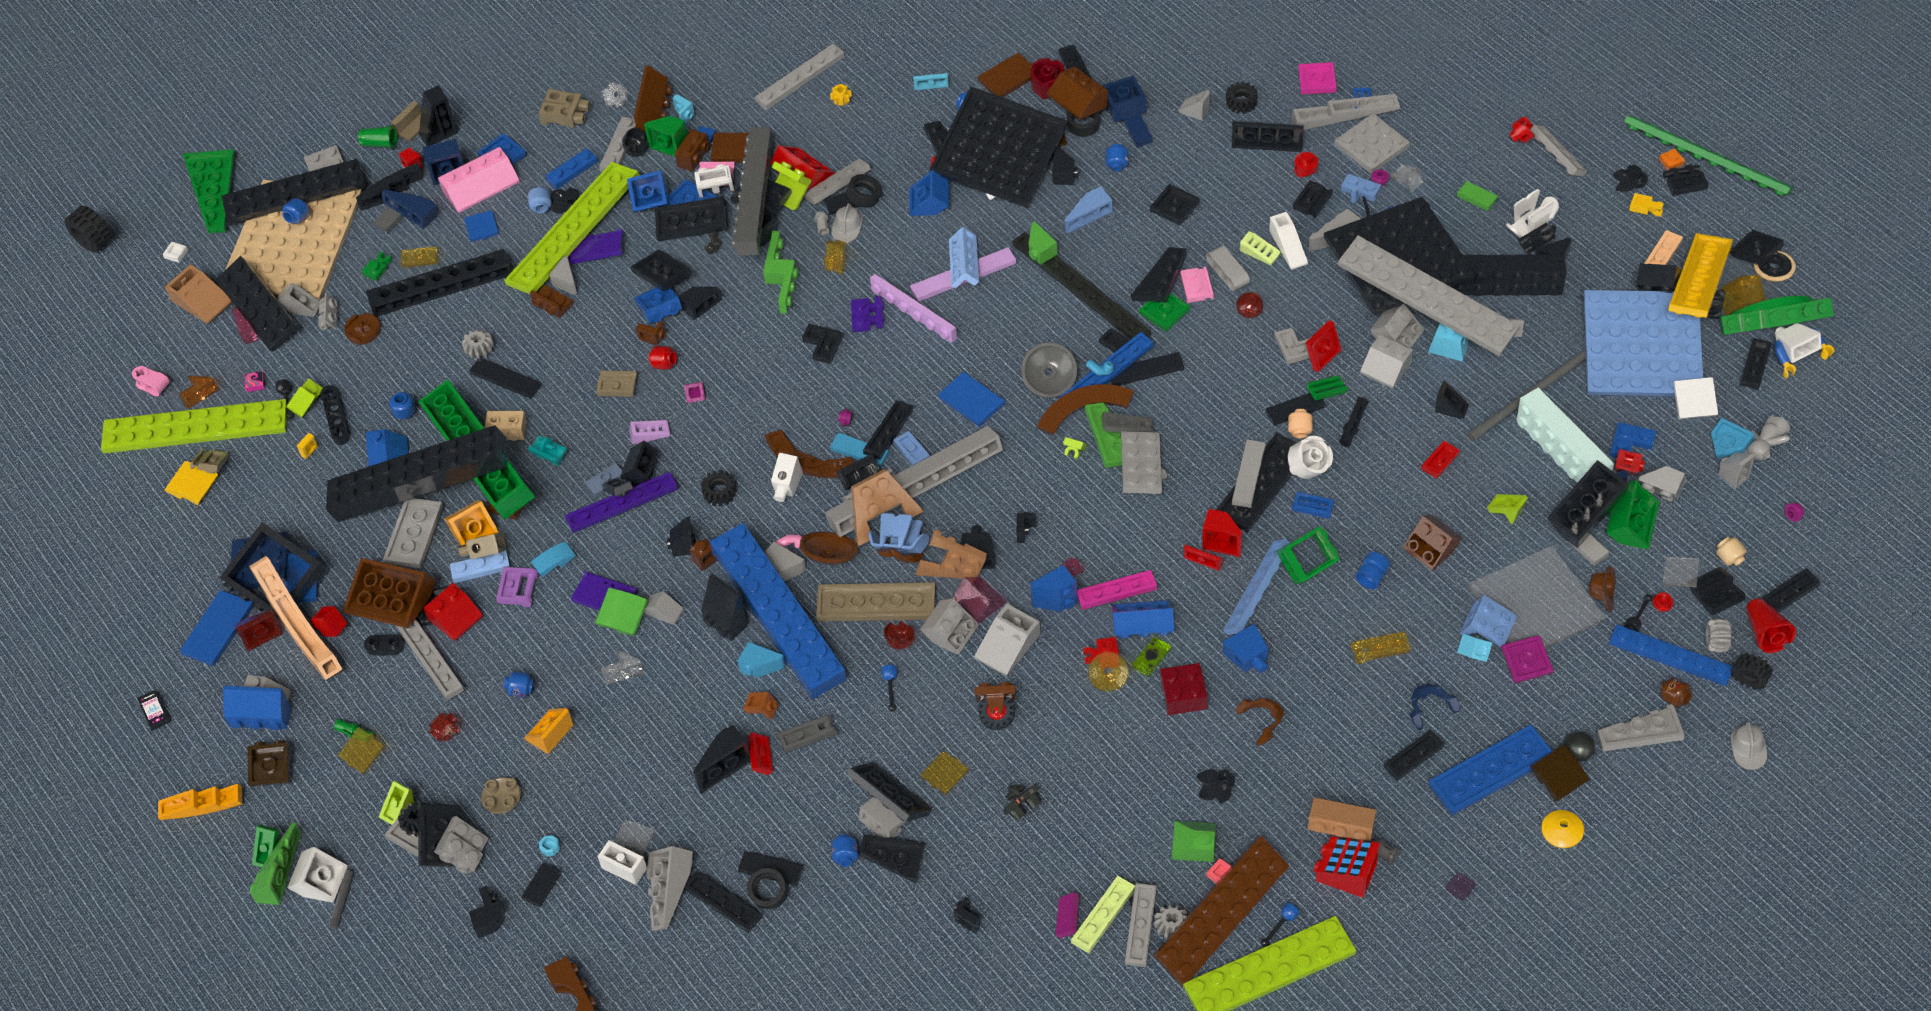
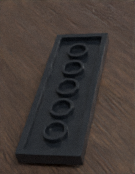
(256, 303)
(1271, 479)

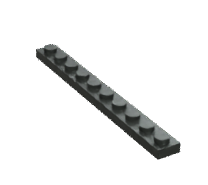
(1086, 292)

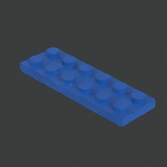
(1489, 770)

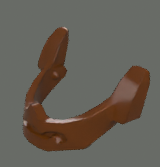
(906, 559)
(1273, 706)

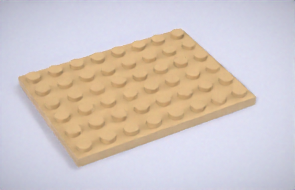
(300, 251)

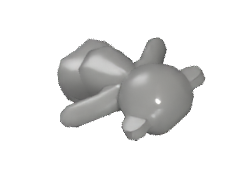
(1770, 436)

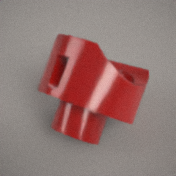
(1522, 132)
(1305, 164)

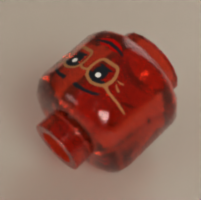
(444, 727)

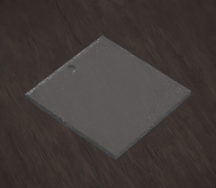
(1542, 596)

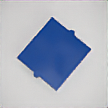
(481, 226)

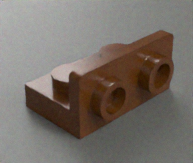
(551, 301)

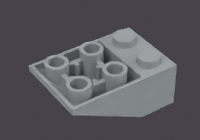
(1008, 639)

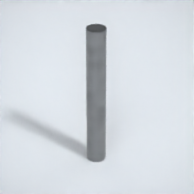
(341, 899)

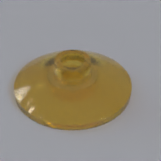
(1108, 681)

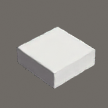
(175, 252)

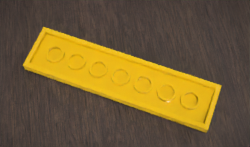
(1700, 275)

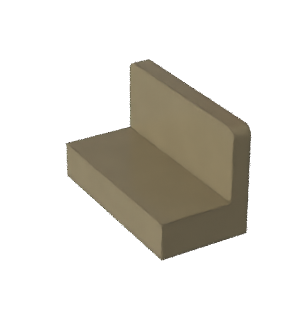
(408, 122)

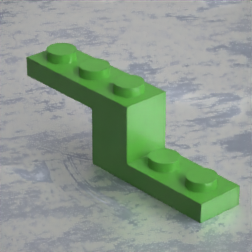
(780, 272)

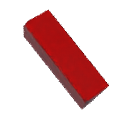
(1203, 558)

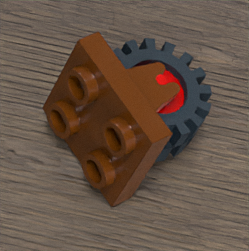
(995, 704)

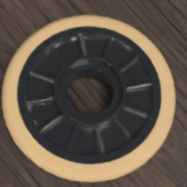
(1783, 272)

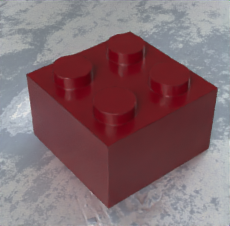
(1183, 689)

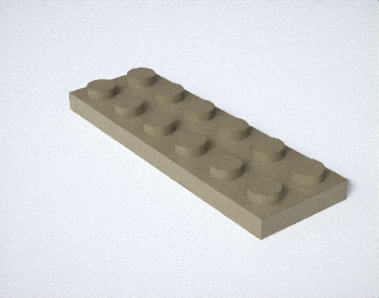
(875, 601)

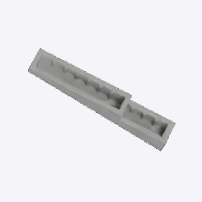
(1344, 110)

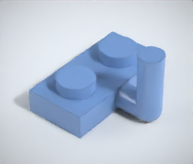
(1360, 187)

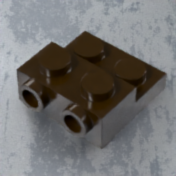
(269, 763)

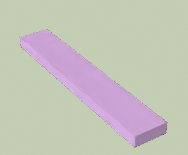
(942, 282)

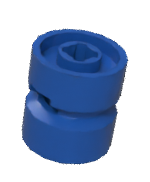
(1372, 570)

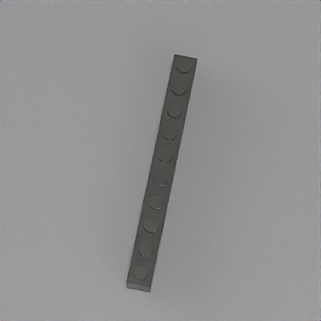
(753, 191)

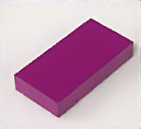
(1067, 915)

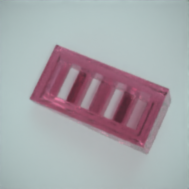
(244, 328)

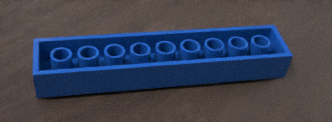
(778, 611)

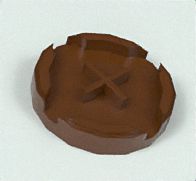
(362, 328)

